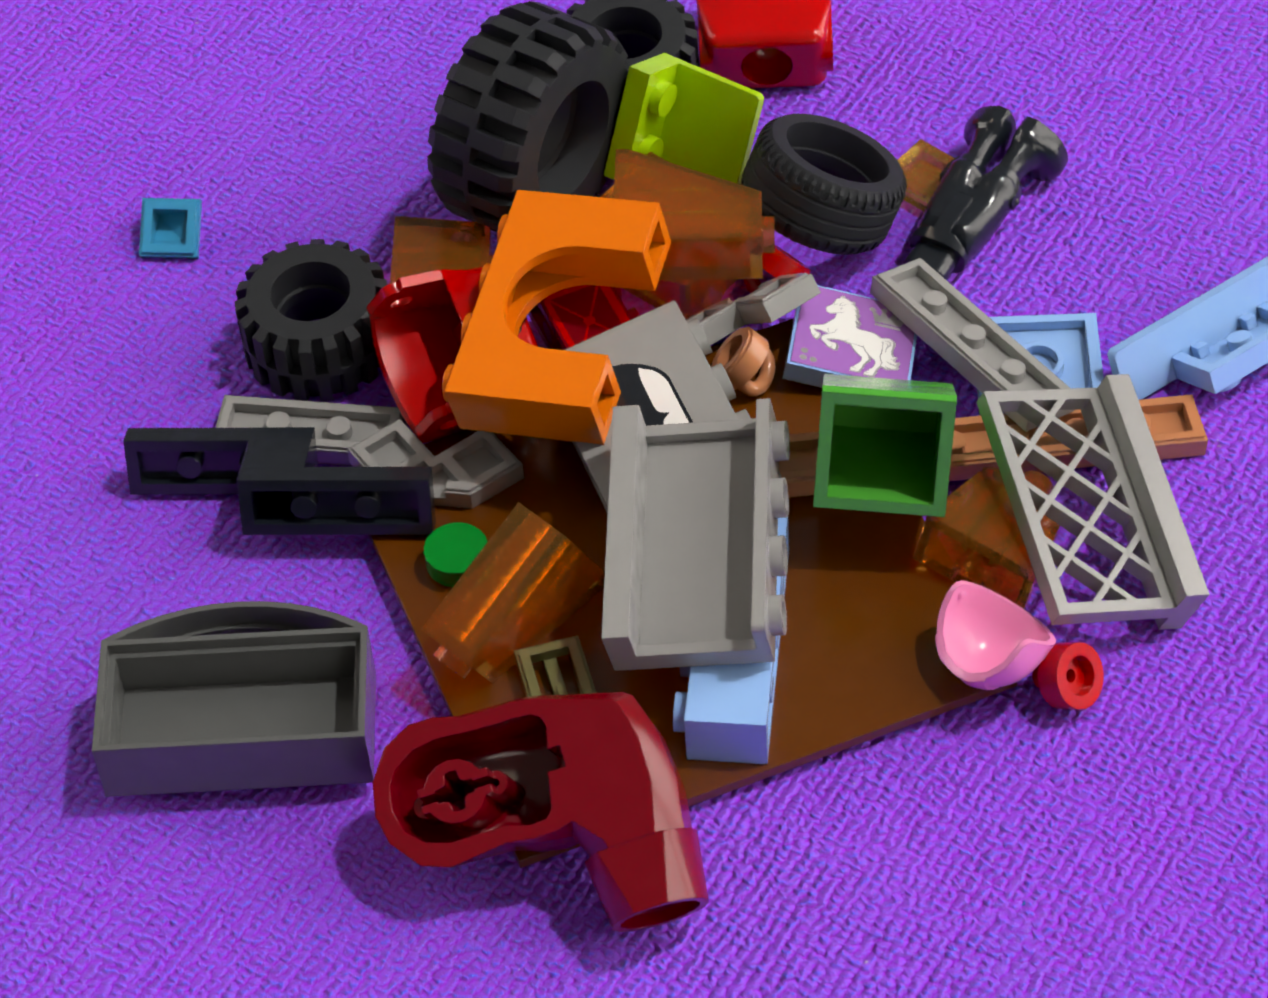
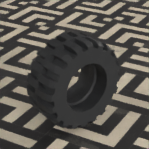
(526, 112)

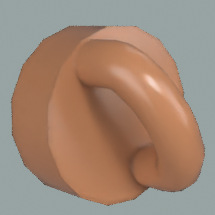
(742, 357)

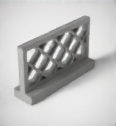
(1135, 498)

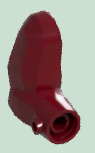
(548, 779)

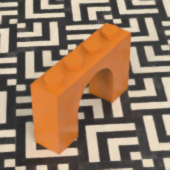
(542, 249)

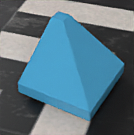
(170, 228)

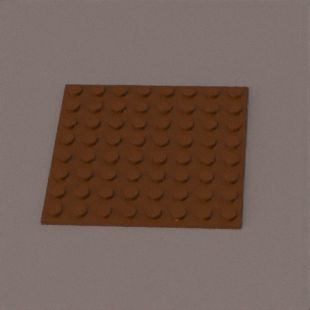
(855, 599)

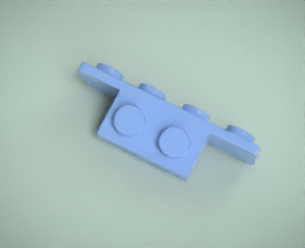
(1203, 342)

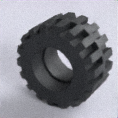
(644, 27)
(277, 313)

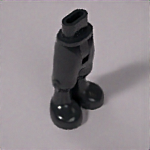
(973, 204)

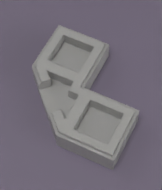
(762, 306)
(461, 474)

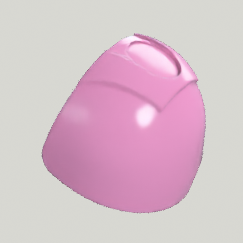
(989, 637)

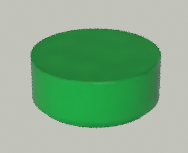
(452, 550)

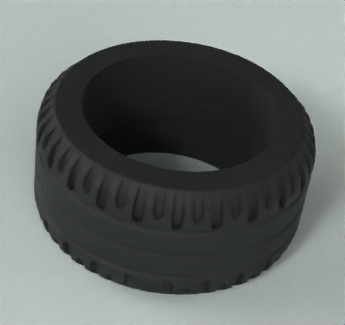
(825, 183)

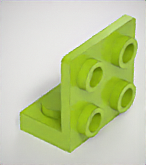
(686, 118)

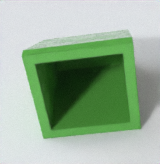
(884, 445)

